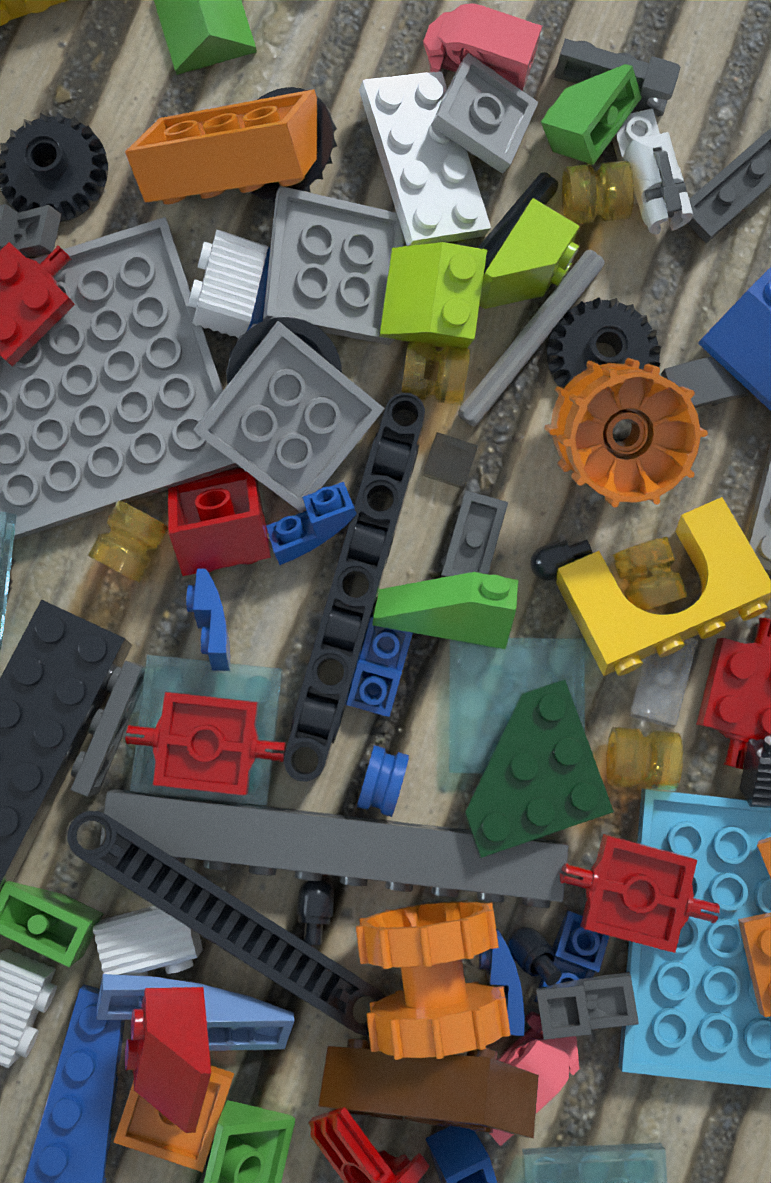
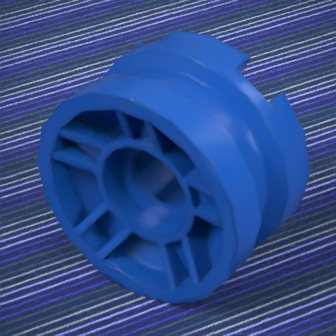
(383, 781)

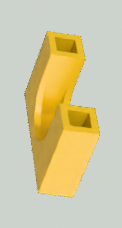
(624, 635)

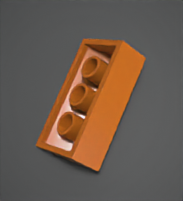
(227, 148)

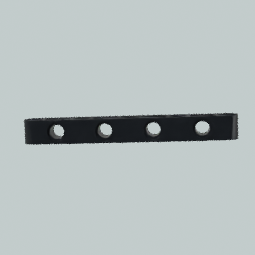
(362, 554)

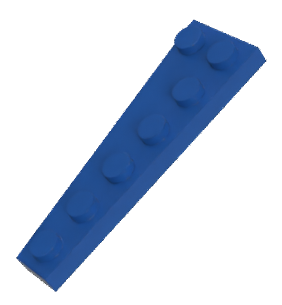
(79, 1107)

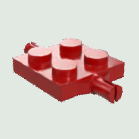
(29, 300)
(739, 692)
(205, 743)
(639, 893)

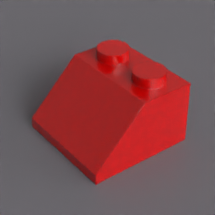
(217, 522)
(171, 1053)

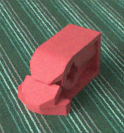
(491, 36)
(547, 1058)

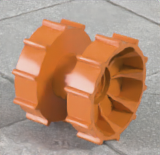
(661, 438)
(437, 1008)

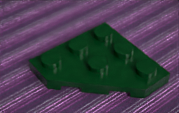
(537, 775)

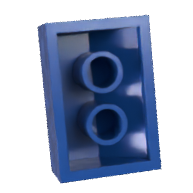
(743, 339)

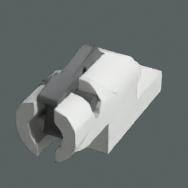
(655, 171)

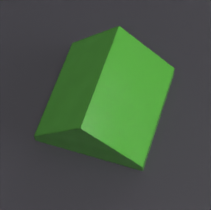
(204, 32)
(249, 1145)

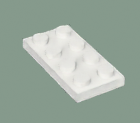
(423, 167)

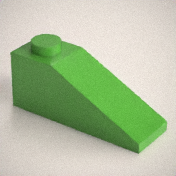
(455, 607)

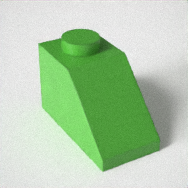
(591, 114)
(47, 922)

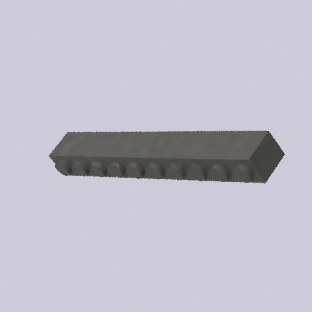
(340, 846)

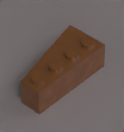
(453, 1090)

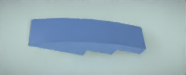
(231, 1017)

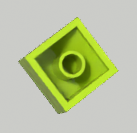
(531, 257)
(433, 294)

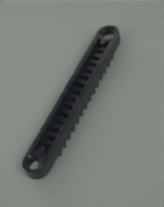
(223, 920)

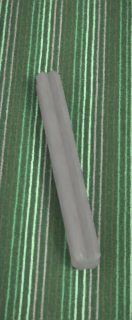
(531, 338)

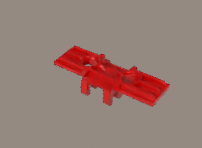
(356, 1157)

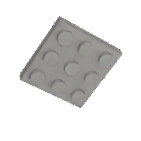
(330, 263)
(288, 417)

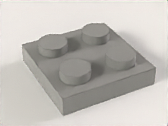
(484, 113)

